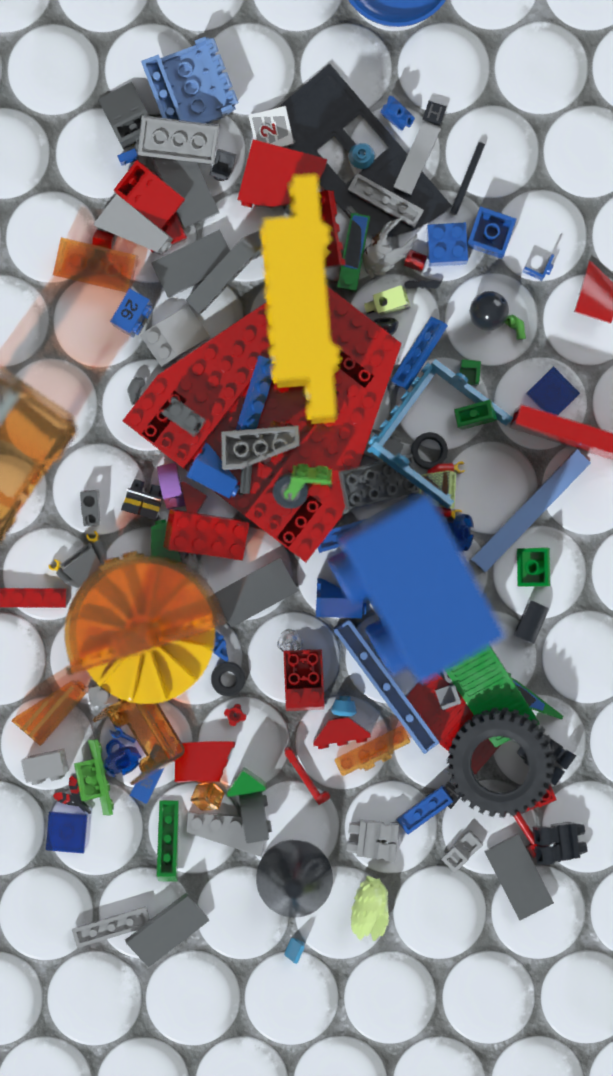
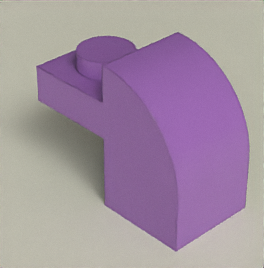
(170, 485)

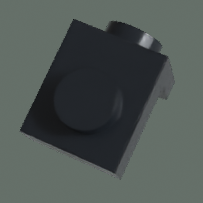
(223, 165)

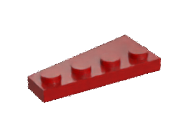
(327, 215)

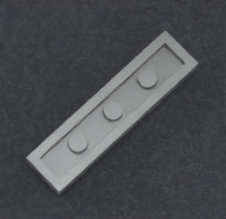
(385, 200)
(110, 927)

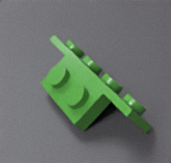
(92, 778)

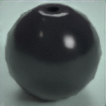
(489, 310)

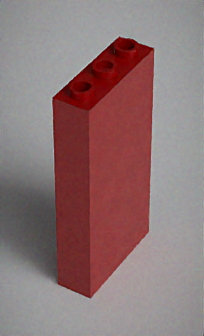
(563, 431)

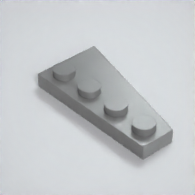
(222, 829)

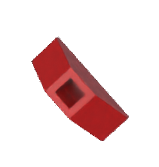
(340, 731)

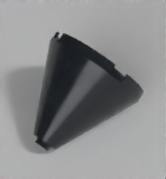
(294, 878)

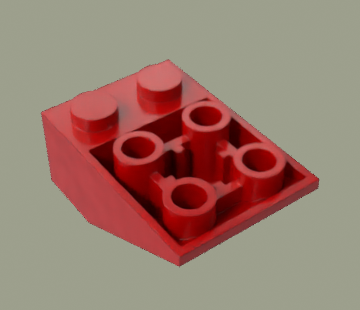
(149, 194)
(303, 680)

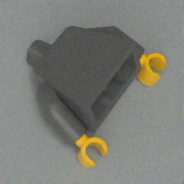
(82, 563)

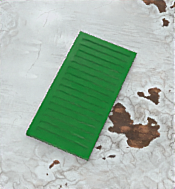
(488, 685)

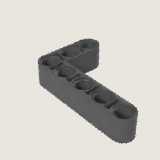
(226, 271)

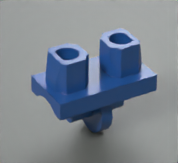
(397, 114)

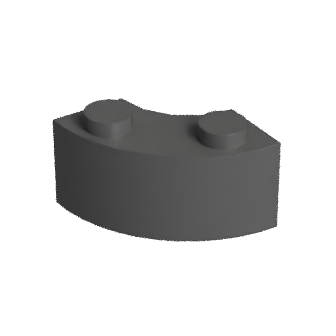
(254, 817)

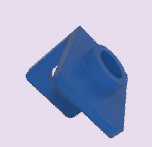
(547, 270)

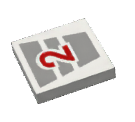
(272, 127)

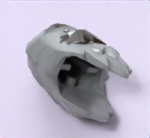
(380, 255)

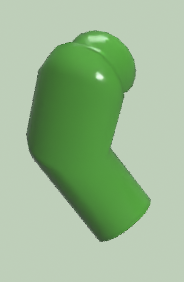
(518, 325)

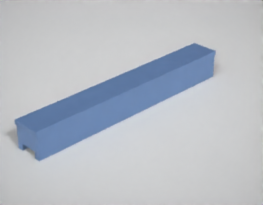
(530, 510)
(386, 686)

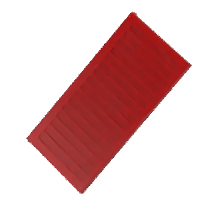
(446, 722)

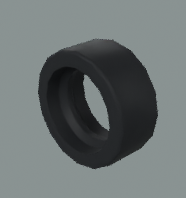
(425, 436)

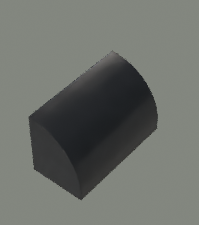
(531, 621)

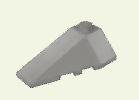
(254, 445)

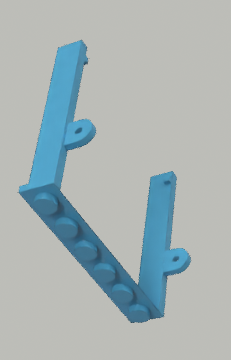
(400, 462)

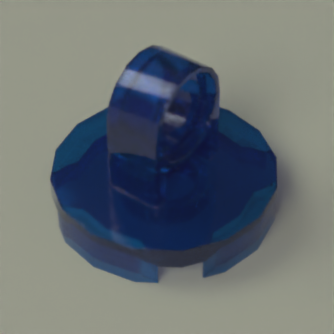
(460, 531)
(122, 760)

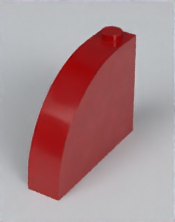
(271, 171)

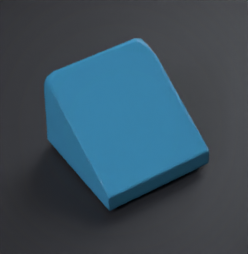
(294, 950)

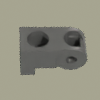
(90, 507)

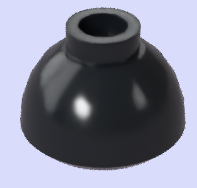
(388, 324)

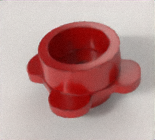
(240, 715)

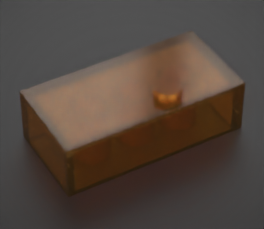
(95, 265)

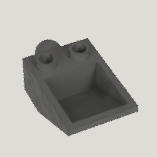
(124, 113)

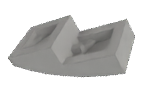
(462, 851)

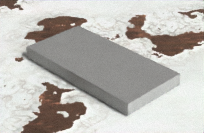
(178, 139)

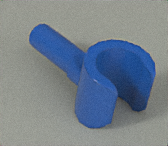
(119, 733)

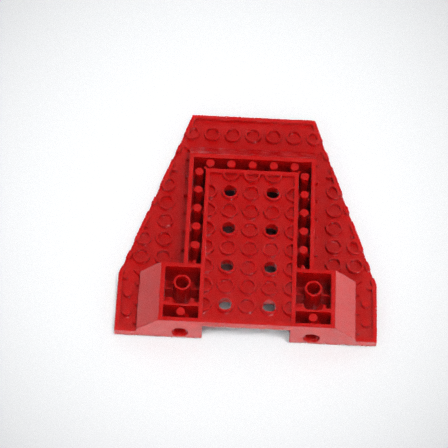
(215, 385)

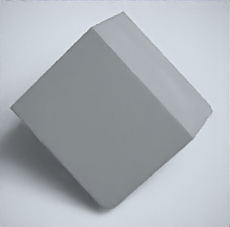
(448, 696)

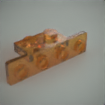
(372, 751)

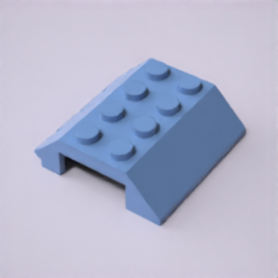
(191, 83)

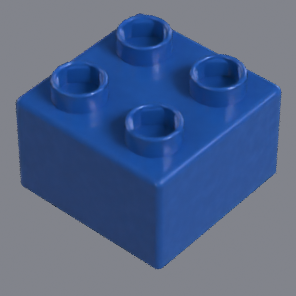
(418, 588)

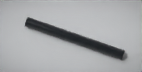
(467, 178)

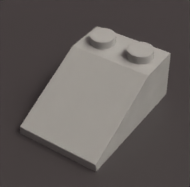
(175, 336)

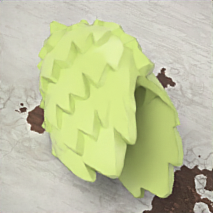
(370, 909)

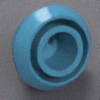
(361, 161)
(344, 706)

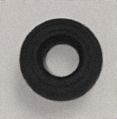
(216, 679)

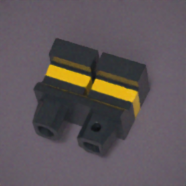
(135, 497)

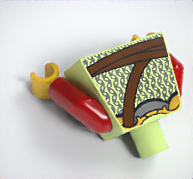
(444, 479)

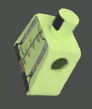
(396, 298)

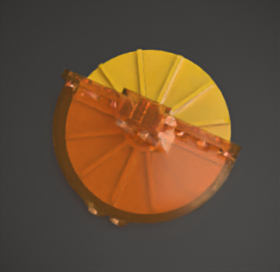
(143, 627)

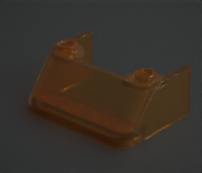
(151, 731)

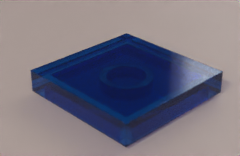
(553, 392)
(66, 832)

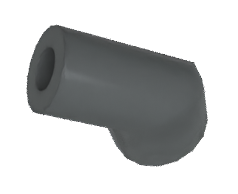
(134, 386)

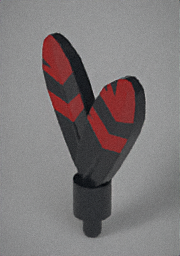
(75, 798)

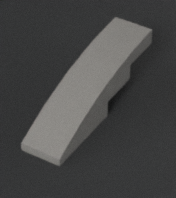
(417, 157)

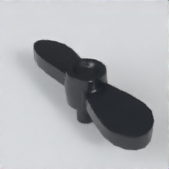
(422, 284)

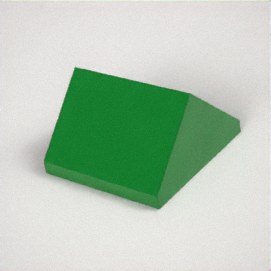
(533, 567)
(246, 783)

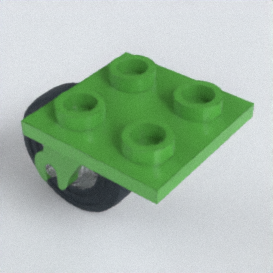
(291, 488)

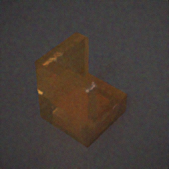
(207, 796)

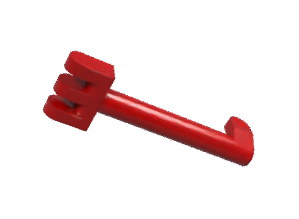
(319, 798)
(528, 833)

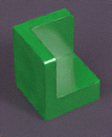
(471, 370)

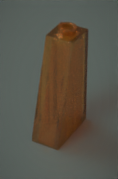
(47, 715)

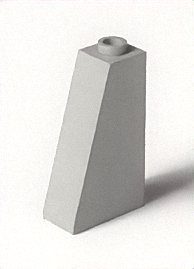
(130, 224)

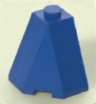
(209, 472)
(333, 602)

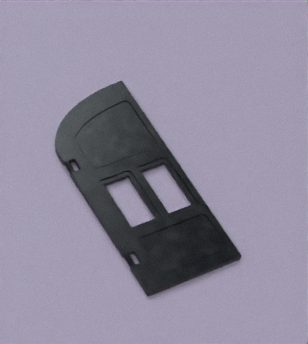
(320, 113)

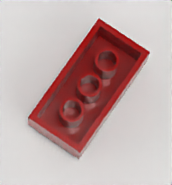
(206, 534)

